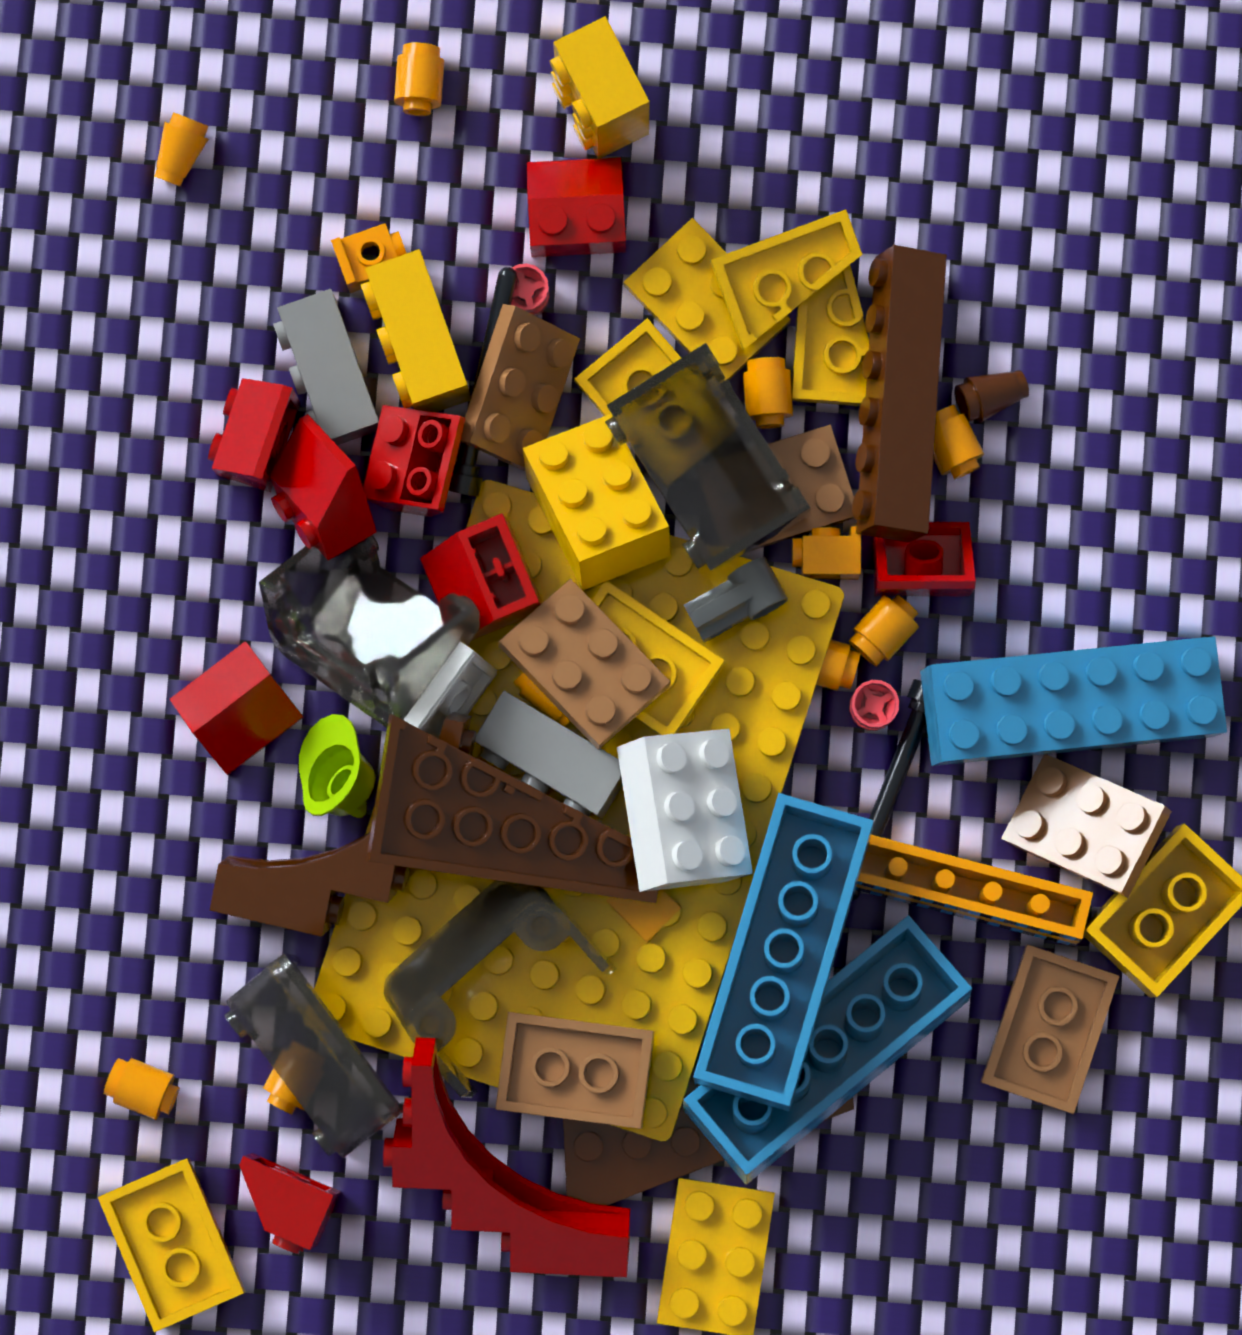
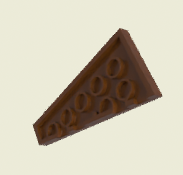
(473, 820)
(615, 1163)

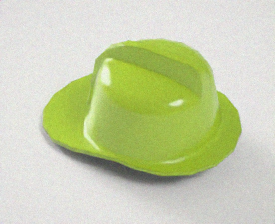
(333, 770)

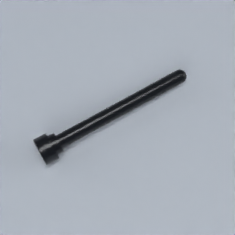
(465, 473)
(900, 763)

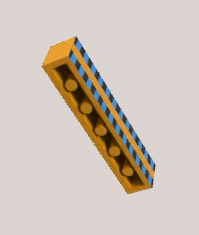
(974, 891)

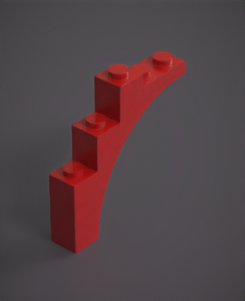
(537, 1225)

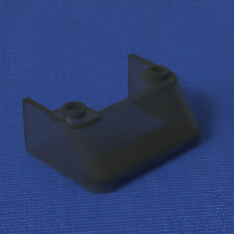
(498, 911)
(313, 1056)

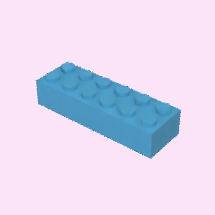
(1073, 700)
(783, 952)
(864, 1025)

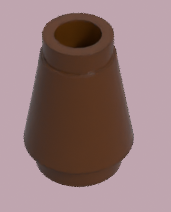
(989, 394)

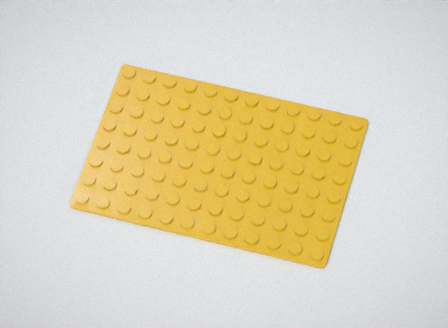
(678, 973)

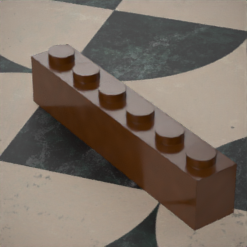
(900, 394)

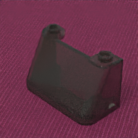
(707, 459)
(363, 627)

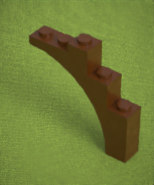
(305, 890)

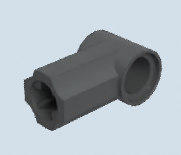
(747, 593)

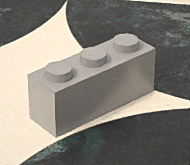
(326, 367)
(549, 756)

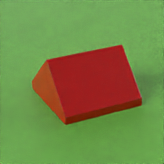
(927, 566)
(236, 708)

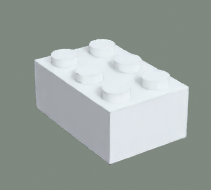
(684, 809)

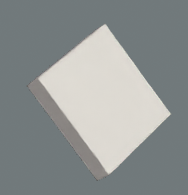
(453, 689)

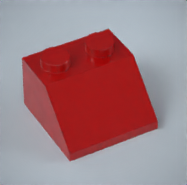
(576, 207)
(255, 432)
(320, 492)
(288, 1202)

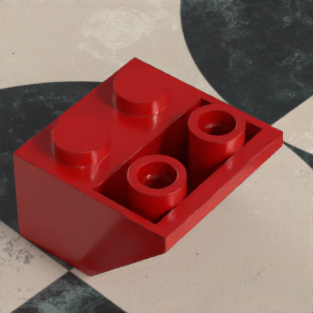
(413, 460)
(488, 569)

